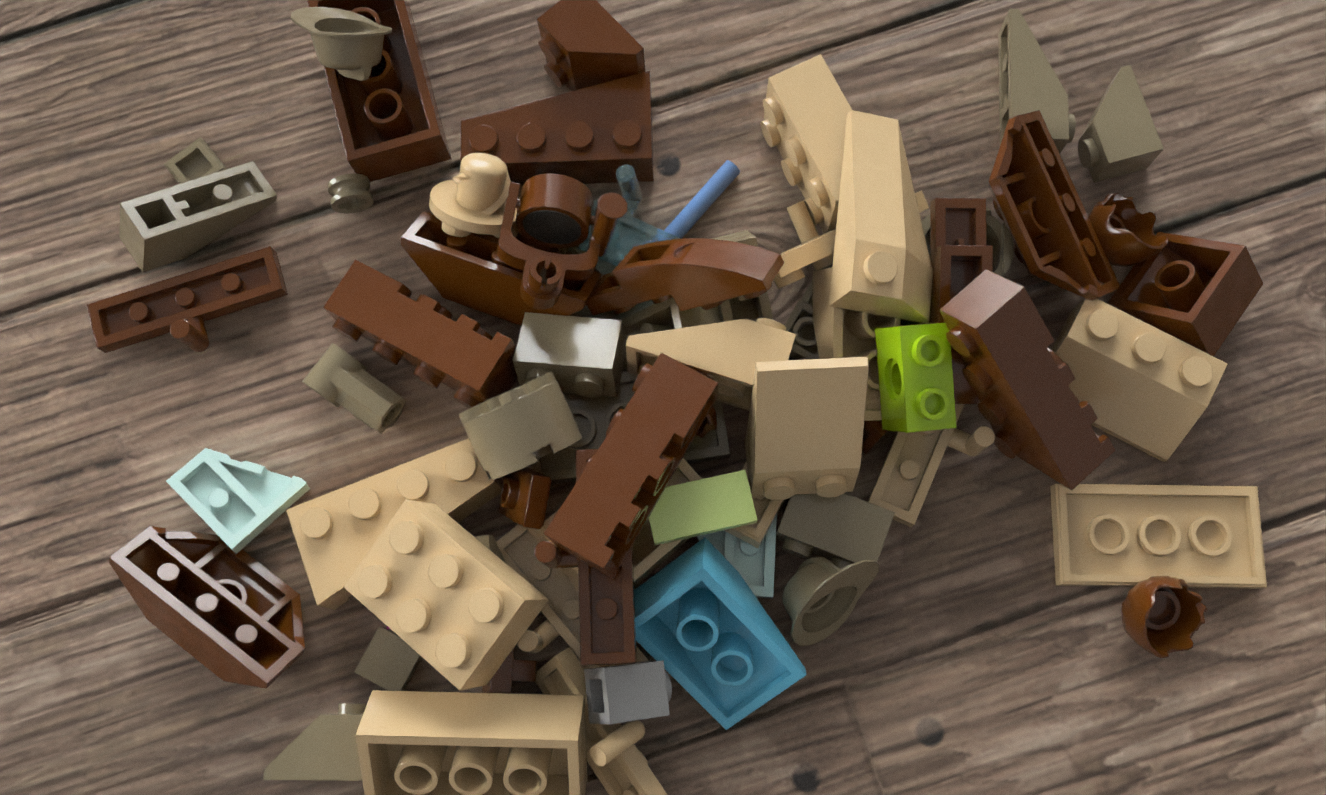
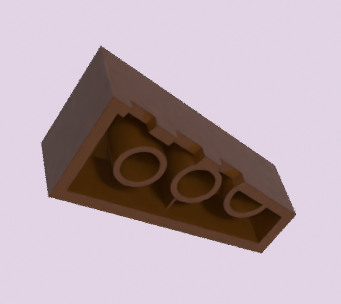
(571, 133)
(422, 335)
(1022, 380)
(633, 465)

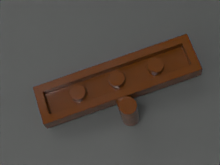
(187, 301)
(604, 602)

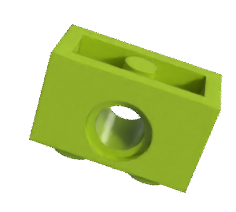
(915, 378)

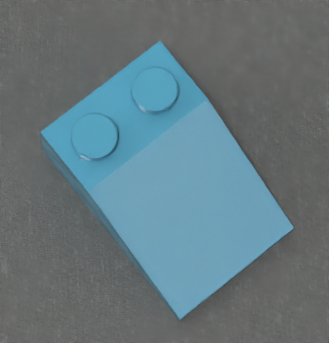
(714, 635)

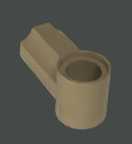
(346, 383)

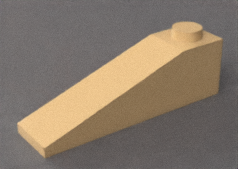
(879, 235)

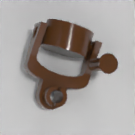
(556, 215)

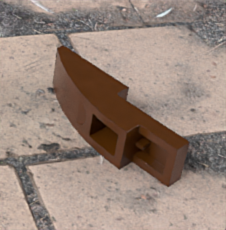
(957, 259)
(688, 270)

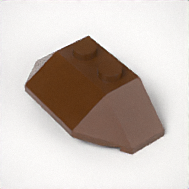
(1046, 212)
(474, 276)
(214, 603)

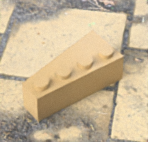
(344, 524)

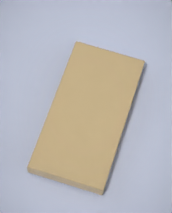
(1142, 531)

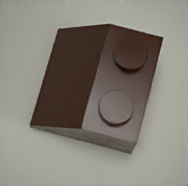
(586, 45)
(1191, 290)

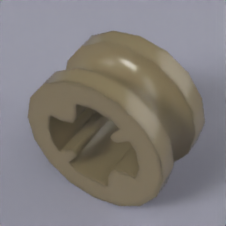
(350, 193)

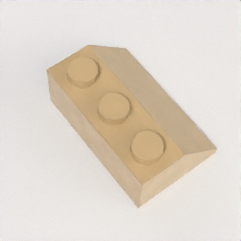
(1136, 376)

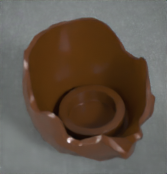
(1124, 231)
(1162, 615)

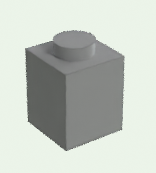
(627, 692)

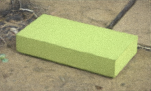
(703, 507)

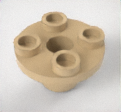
(474, 197)

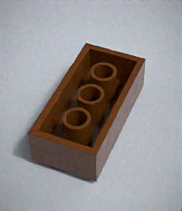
(393, 116)

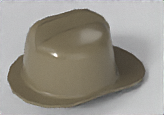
(343, 39)
(824, 596)

